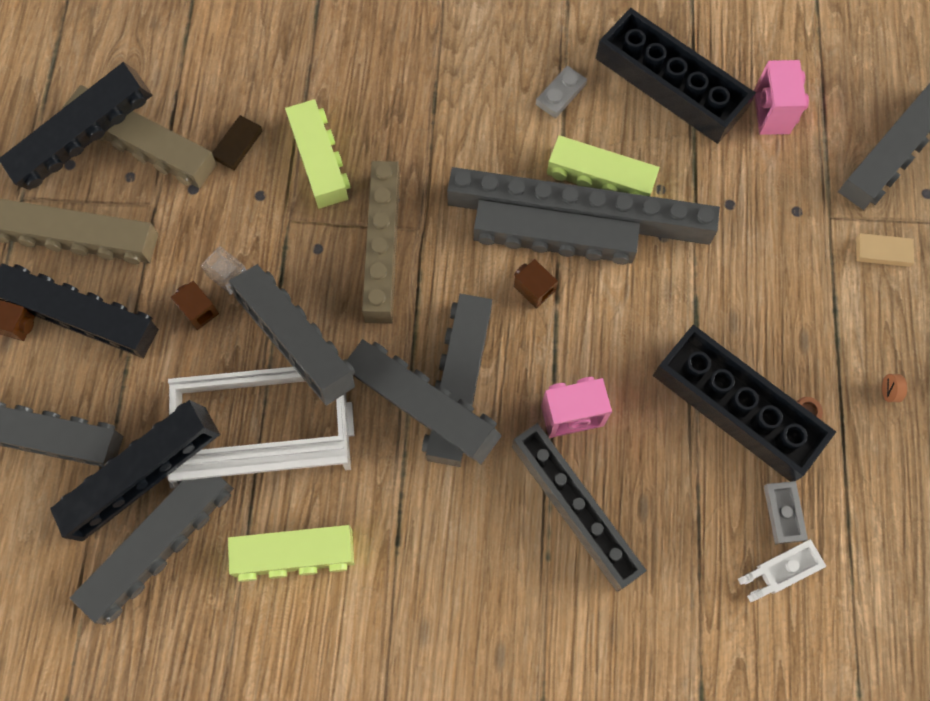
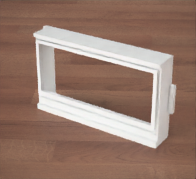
(264, 456)

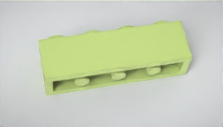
(317, 153)
(600, 168)
(291, 551)

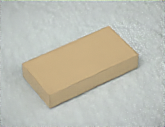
(885, 250)

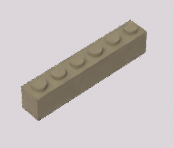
(159, 147)
(77, 232)
(381, 242)

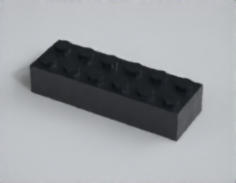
(674, 75)
(744, 404)

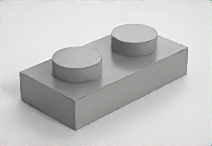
(561, 91)
(785, 512)

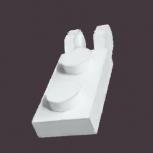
(785, 569)

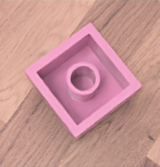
(780, 97)
(575, 407)

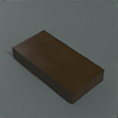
(237, 142)

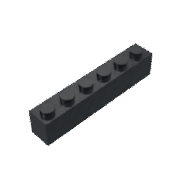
(75, 127)
(77, 311)
(134, 471)

